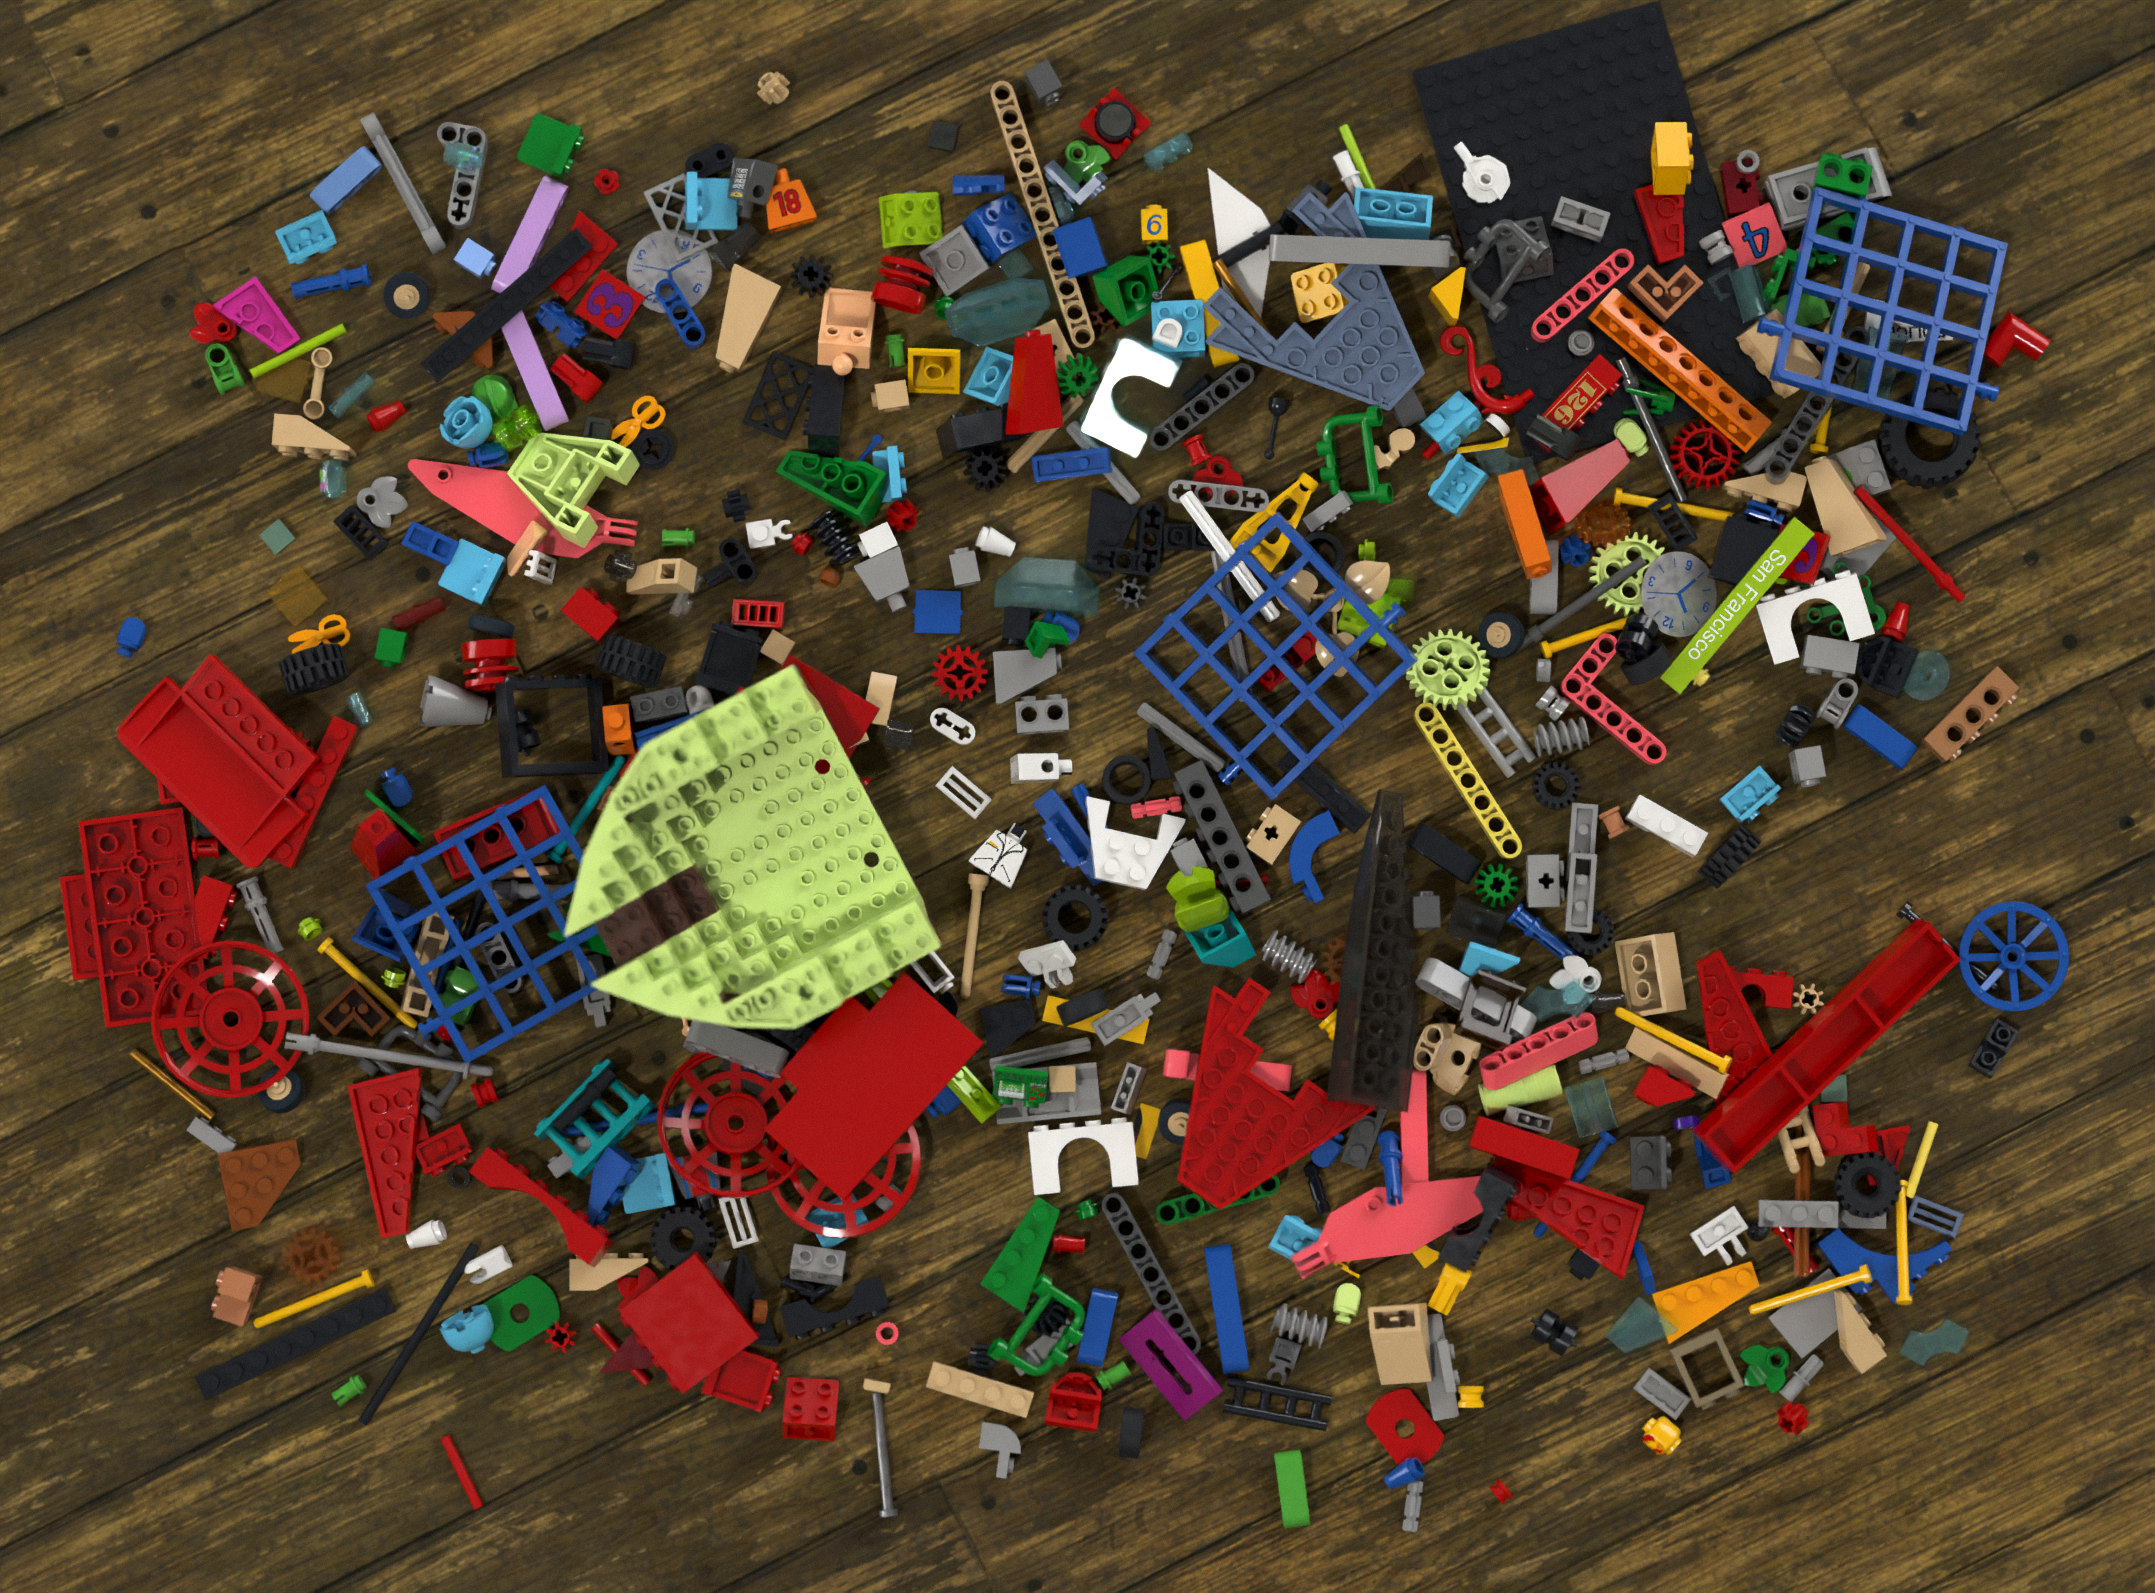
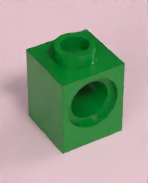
(391, 647)

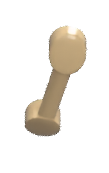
(321, 360)

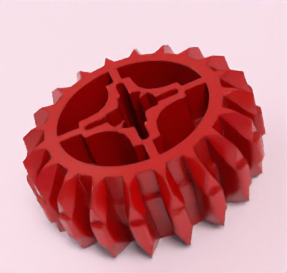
(1717, 457)

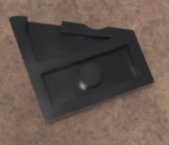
(1006, 1024)

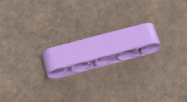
(531, 232)
(534, 372)

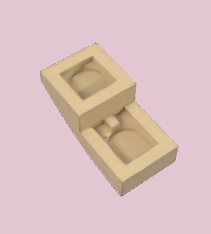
(881, 694)

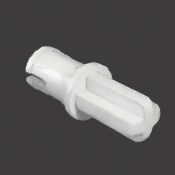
(1348, 172)

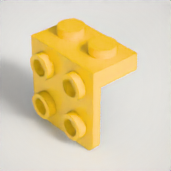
(1315, 294)

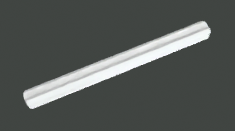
(1225, 551)

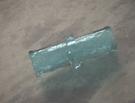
(351, 395)

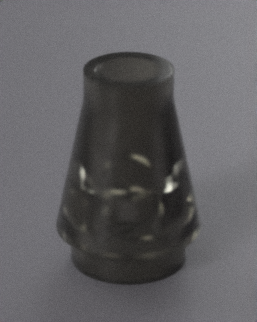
(1606, 1002)

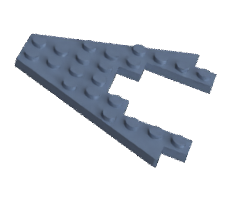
(1359, 352)

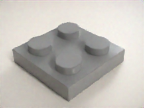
(955, 260)

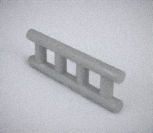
(1507, 729)

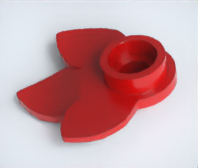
(209, 325)
(1227, 477)
(1314, 991)
(631, 1287)

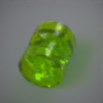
(519, 426)

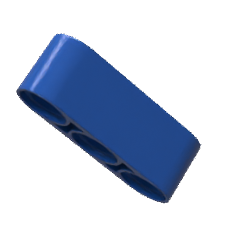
(675, 302)
(1880, 737)
(1097, 1327)

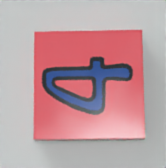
(1754, 236)

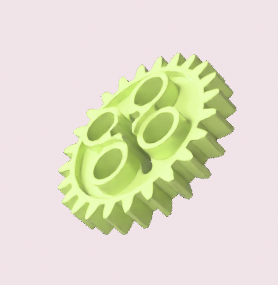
(1616, 556)
(1448, 669)

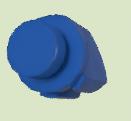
(488, 455)
(1761, 512)
(1069, 624)
(130, 637)
(396, 788)
(1020, 986)
(943, 1103)
(1328, 1151)

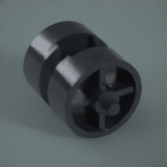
(1636, 638)
(526, 736)
(1554, 1332)

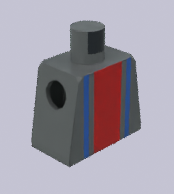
(704, 1199)

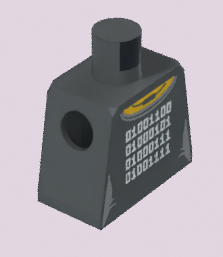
(750, 184)

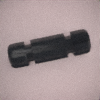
(1317, 1189)

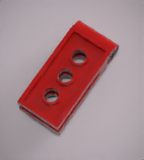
(537, 828)

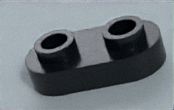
(710, 162)

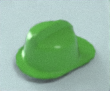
(495, 395)

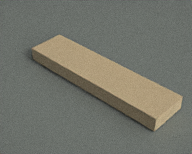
(1677, 1062)

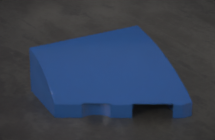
(974, 184)

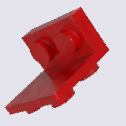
(810, 1409)

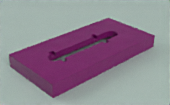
(1181, 1357)

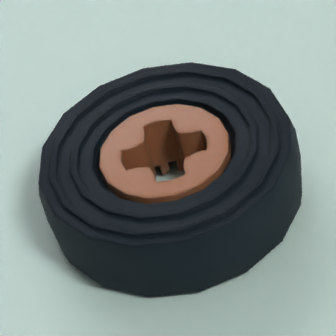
(491, 626)

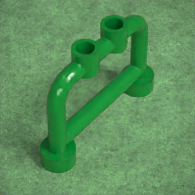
(1327, 447)
(1057, 1354)

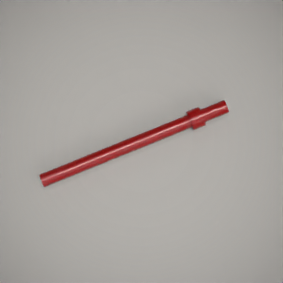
(1942, 578)

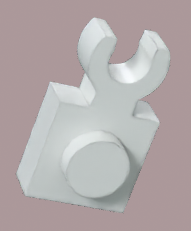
(763, 533)

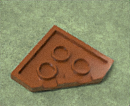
(255, 1179)

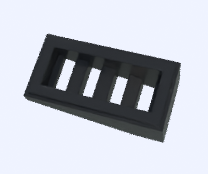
(347, 514)
(1686, 540)
(1157, 761)

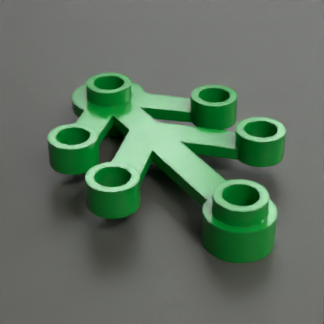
(1832, 609)

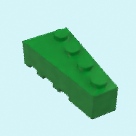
(1021, 1258)

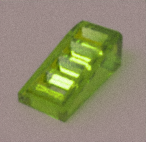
(1400, 589)

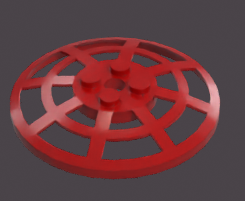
(212, 1019)
(717, 1130)
(848, 1206)

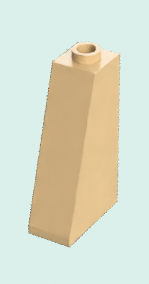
(745, 314)
(1840, 509)

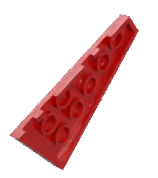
(1729, 1023)
(387, 1132)
(1584, 1216)

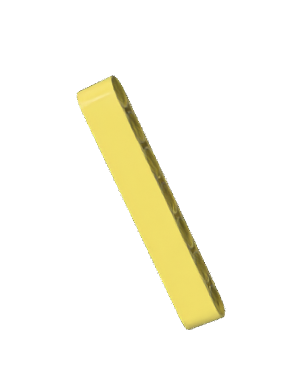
(1479, 787)

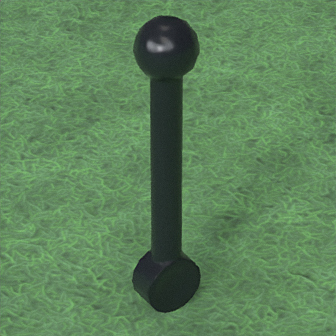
(1157, 296)

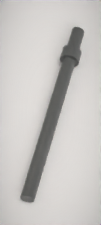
(1632, 382)
(1537, 633)

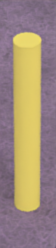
(1921, 1159)

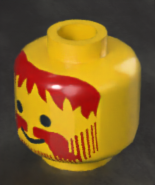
(1661, 1435)

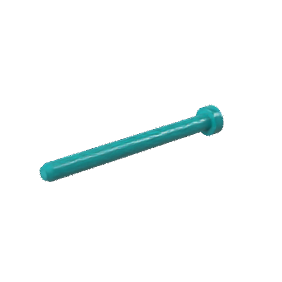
(555, 854)

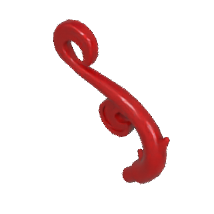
(1475, 375)

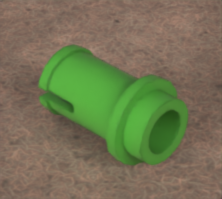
(895, 350)
(678, 538)
(1113, 1375)
(349, 1390)

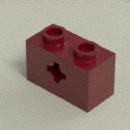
(1734, 200)

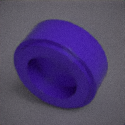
(1685, 1123)

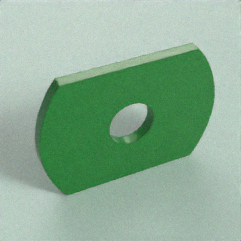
(394, 815)
(542, 1307)

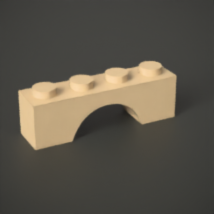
(430, 945)
(980, 1389)

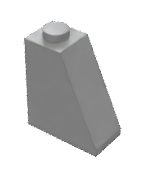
(1020, 672)

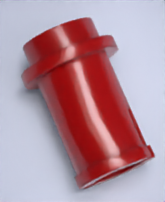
(1068, 1244)

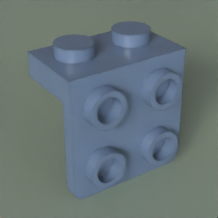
(1073, 191)

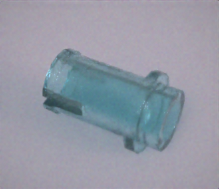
(359, 710)

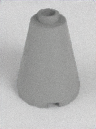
(451, 705)

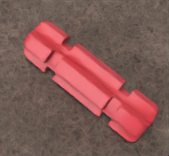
(1156, 807)

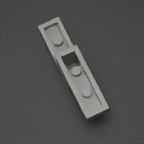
(1581, 868)
(1812, 1214)

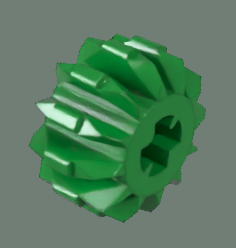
(1083, 381)
(1488, 880)

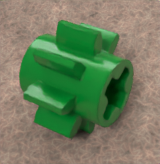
(1164, 253)

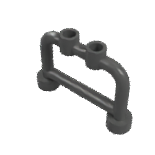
(1475, 257)
(433, 1103)

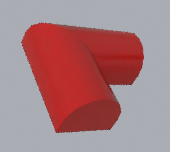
(2016, 334)

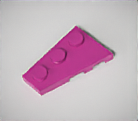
(259, 316)

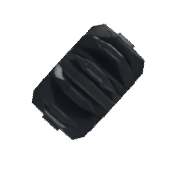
(819, 270)
(992, 474)
(1795, 725)
(1051, 1319)

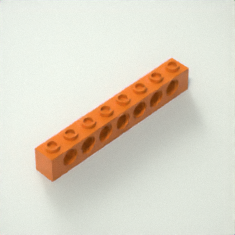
(1680, 370)

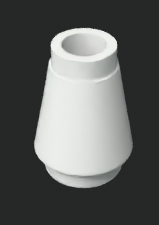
(994, 542)
(426, 1235)

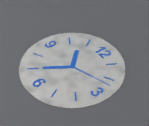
(654, 261)
(1678, 593)

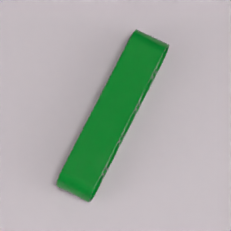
(1205, 1207)

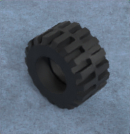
(631, 661)
(313, 669)
(1081, 895)

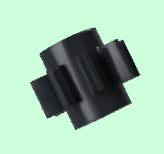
(736, 505)
(980, 1360)

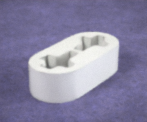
(956, 721)

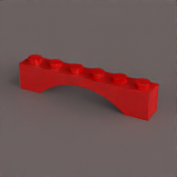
(332, 753)
(582, 1238)

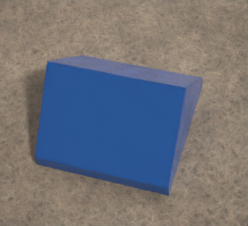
(1080, 248)
(376, 935)

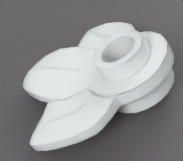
(1576, 970)

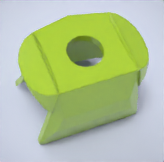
(1197, 899)

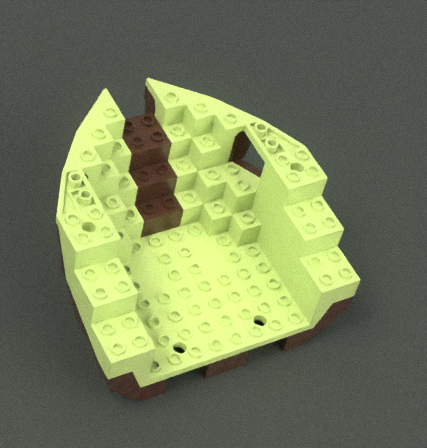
(741, 870)

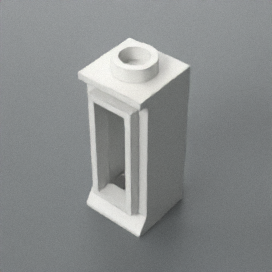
(942, 984)

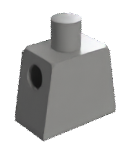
(885, 578)

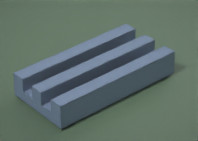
(1913, 1209)

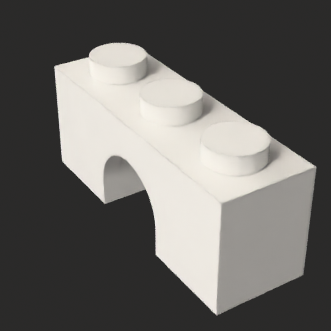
(1666, 825)

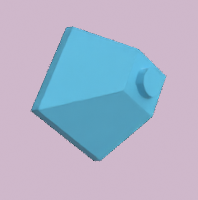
(991, 377)
(1484, 958)

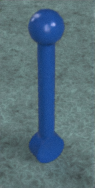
(876, 440)

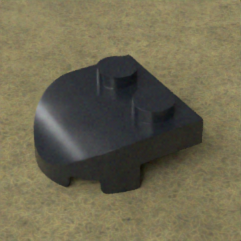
(1886, 665)

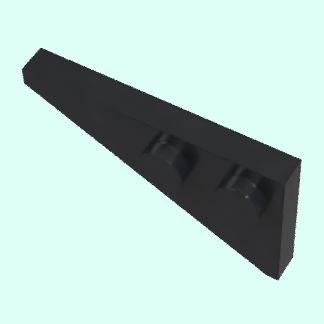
(744, 1293)

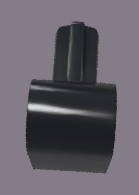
(731, 566)

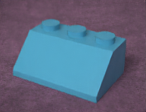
(1393, 214)

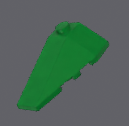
(844, 485)

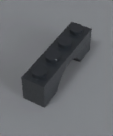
(1463, 1243)
(803, 1317)

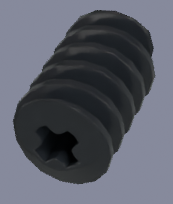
(833, 539)

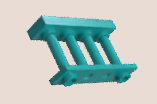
(619, 1125)

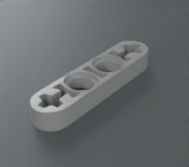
(1218, 495)

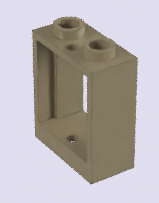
(1693, 1344)

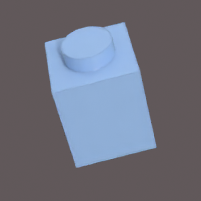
(476, 259)

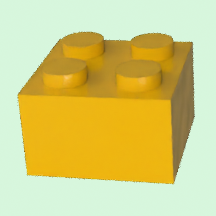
(1671, 158)

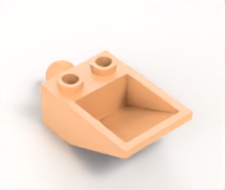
(846, 330)

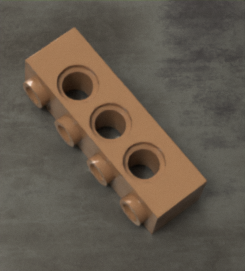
(1995, 682)

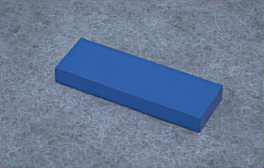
(1071, 464)

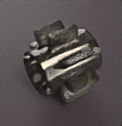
(620, 566)

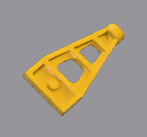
(1267, 553)

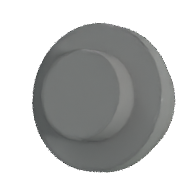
(1581, 342)
(1452, 1118)

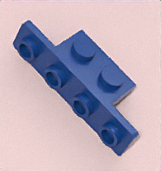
(1066, 833)

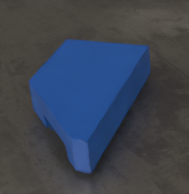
(1643, 1268)

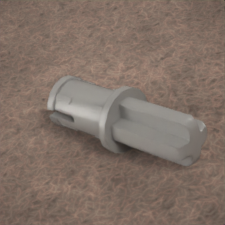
(1801, 1378)

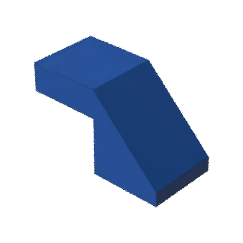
(1711, 1170)

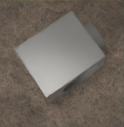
(964, 567)
(1186, 855)

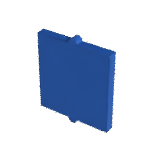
(937, 612)

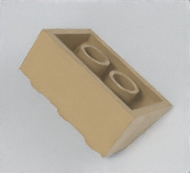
(1762, 351)
(1651, 974)

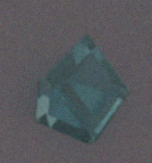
(1015, 265)

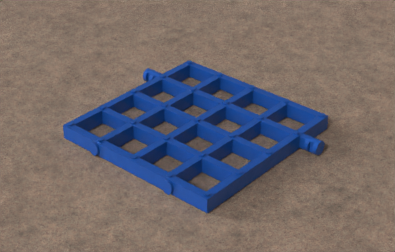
(1888, 311)
(1276, 657)
(505, 924)

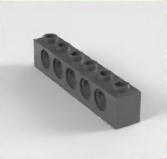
(1198, 776)

